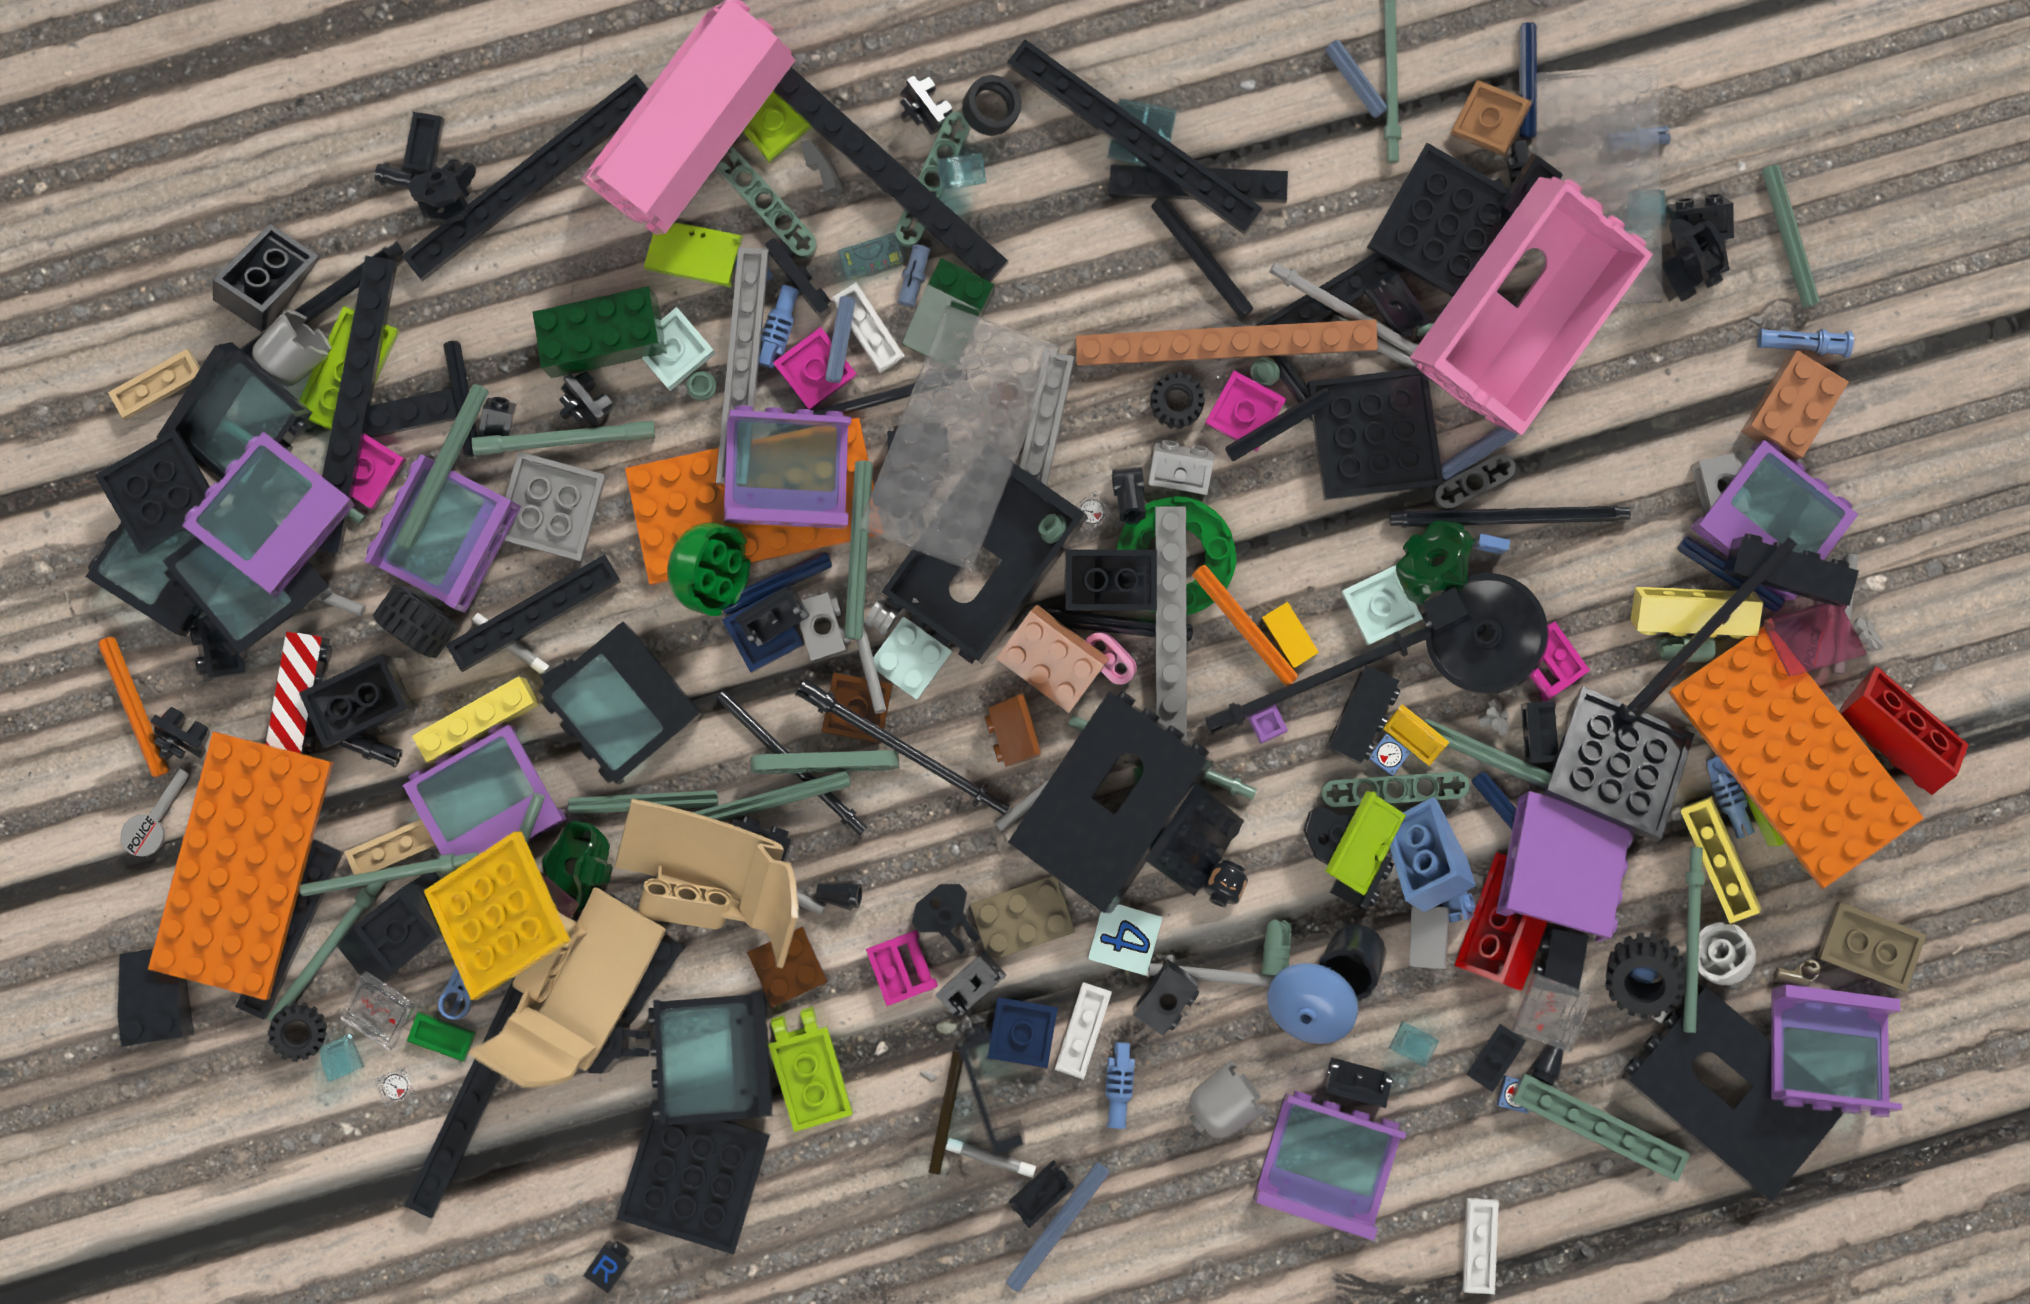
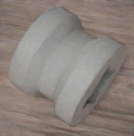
(881, 617)

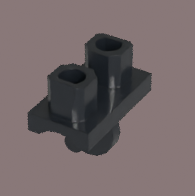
(921, 107)
(579, 403)
(169, 728)

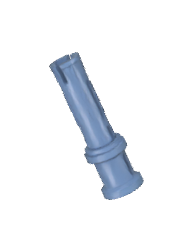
(1819, 342)

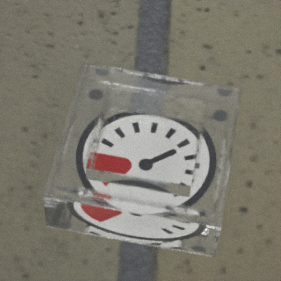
(1095, 510)
(394, 1087)

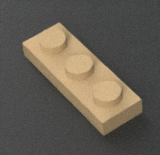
(155, 384)
(390, 848)

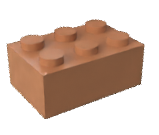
(1795, 405)
(1052, 658)

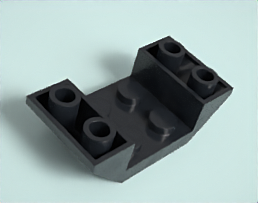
(393, 931)

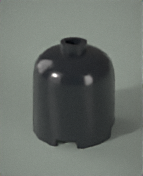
(1357, 956)

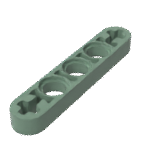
(932, 167)
(770, 214)
(824, 762)
(1409, 785)

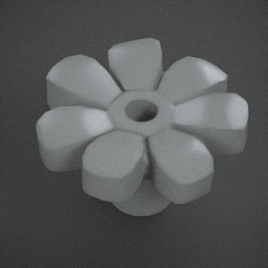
(1866, 635)
(1495, 717)

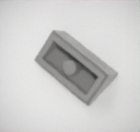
(1429, 938)

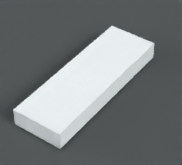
(871, 330)
(1083, 1030)
(1480, 1246)

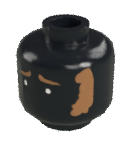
(1225, 883)

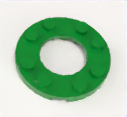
(1207, 527)

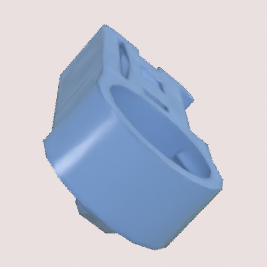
(455, 985)

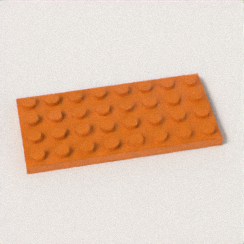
(684, 492)
(1795, 758)
(240, 865)

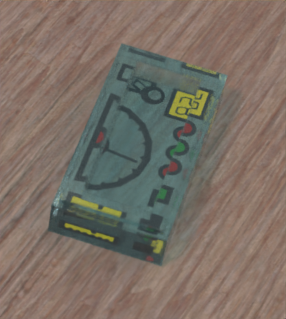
(871, 256)

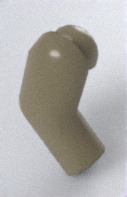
(1800, 976)

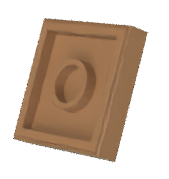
(1491, 118)

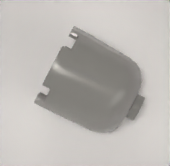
(290, 349)
(1225, 1103)

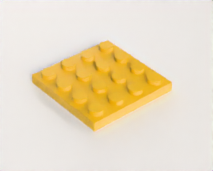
(496, 915)

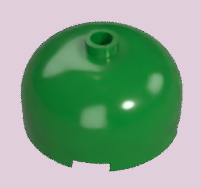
(694, 563)

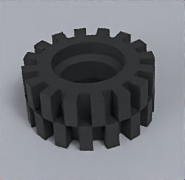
(1177, 382)
(297, 1013)

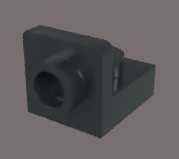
(496, 417)

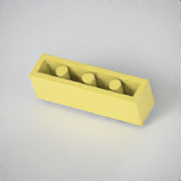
(1690, 609)
(476, 719)
(1721, 860)

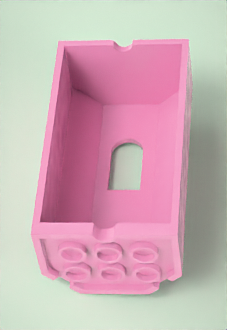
(690, 116)
(1512, 357)

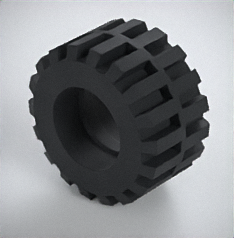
(414, 621)
(1640, 997)

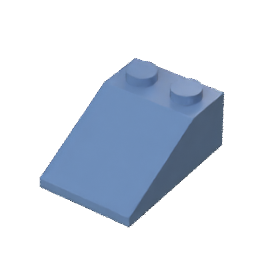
(1429, 858)

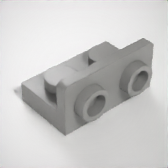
(1181, 467)

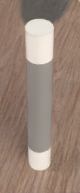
(518, 650)
(989, 1157)

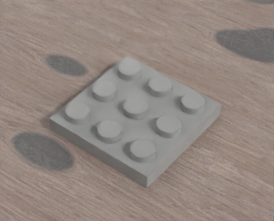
(556, 505)

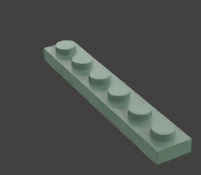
(1600, 1127)

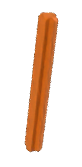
(1245, 625)
(132, 706)

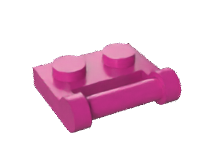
(1563, 663)
(892, 973)

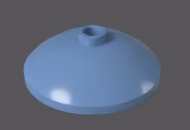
(1314, 992)

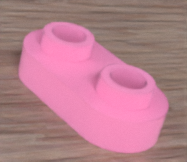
(1116, 655)

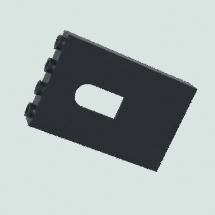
(1025, 563)
(1080, 838)
(1758, 1137)

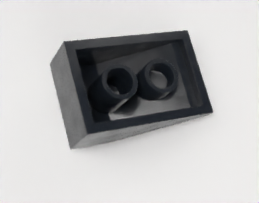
(263, 277)
(1110, 580)
(357, 701)
(150, 1002)

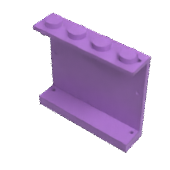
(1564, 866)

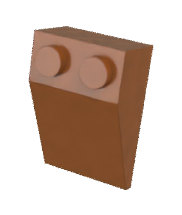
(1013, 731)

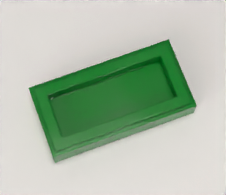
(441, 1036)

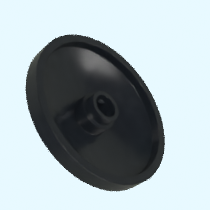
(1500, 641)

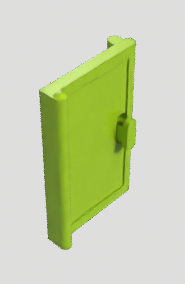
(701, 257)
(1371, 826)

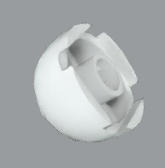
(1725, 954)

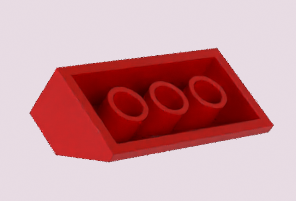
(1904, 731)
(1499, 944)

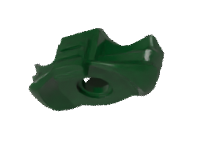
(1425, 566)
(591, 869)

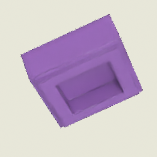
(1267, 724)

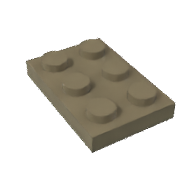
(1022, 917)
(1871, 946)

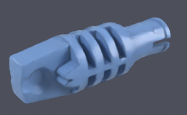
(778, 327)
(1729, 796)
(1119, 1084)

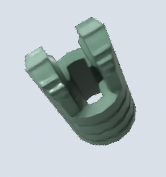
(1671, 645)
(1276, 947)

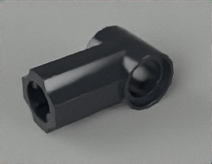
(1129, 489)

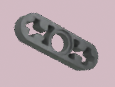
(1489, 464)

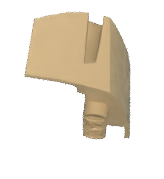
(709, 873)
(574, 995)

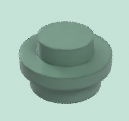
(1265, 371)
(701, 385)
(1052, 527)

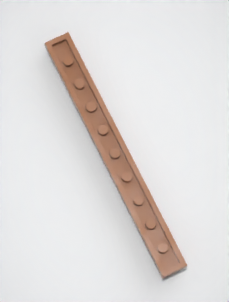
(1227, 342)

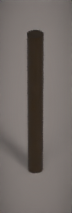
(946, 1113)

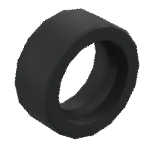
(1006, 91)

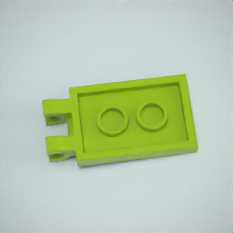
(809, 1072)

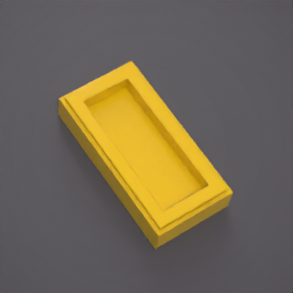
(1290, 635)
(1415, 735)

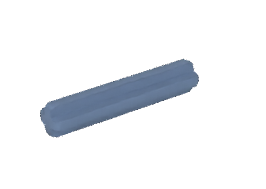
(1356, 78)
(840, 339)
(1476, 452)

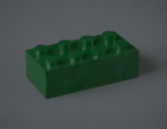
(599, 332)

